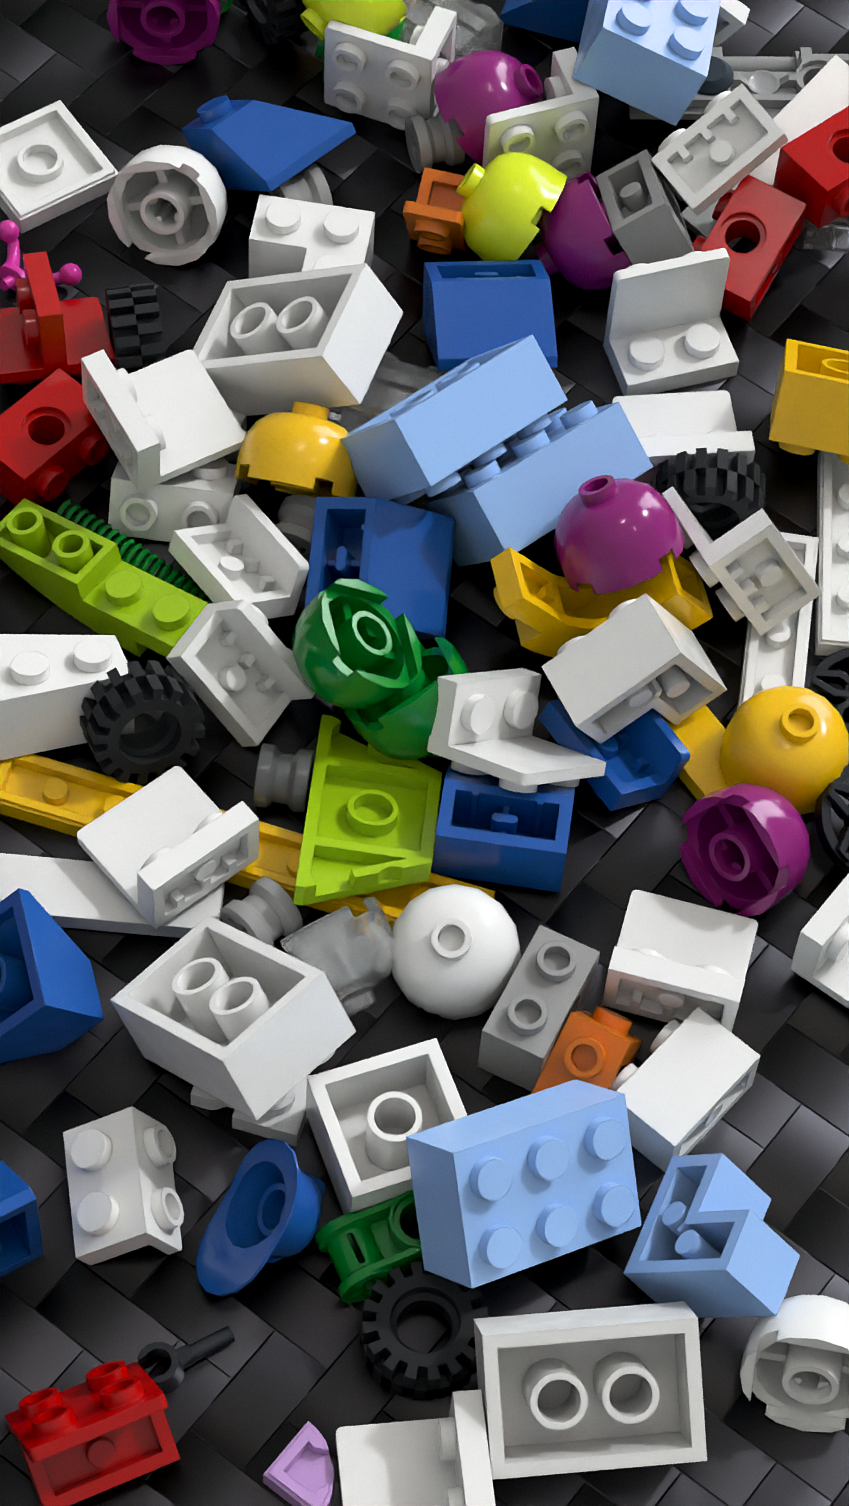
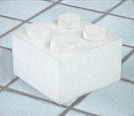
(367, 1112)

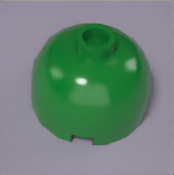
(354, 647)
(406, 721)

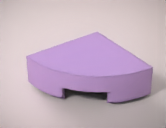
(303, 1470)

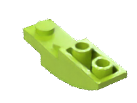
(93, 583)

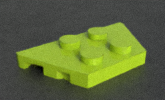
(365, 820)

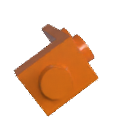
(435, 215)
(590, 1049)

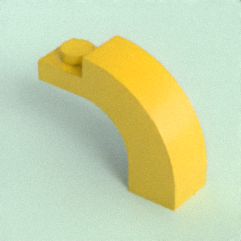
(553, 613)

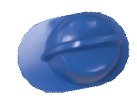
(261, 1219)

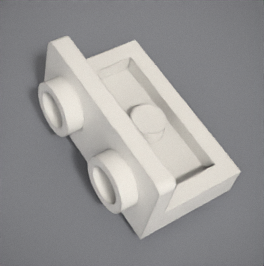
(179, 503)
(243, 560)
(239, 668)
(122, 1186)

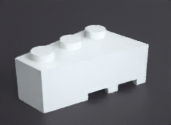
(45, 686)

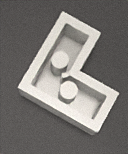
(307, 236)
(632, 665)

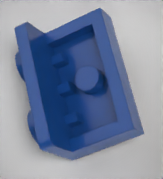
(639, 758)

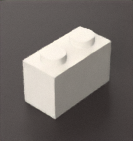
(684, 1086)

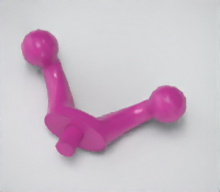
(69, 274)

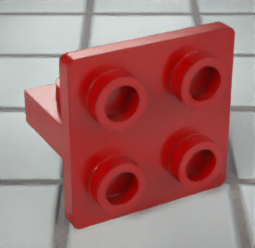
(46, 331)
(93, 1433)

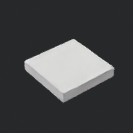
(49, 167)

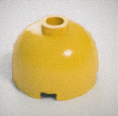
(298, 454)
(786, 743)

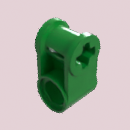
(377, 1241)

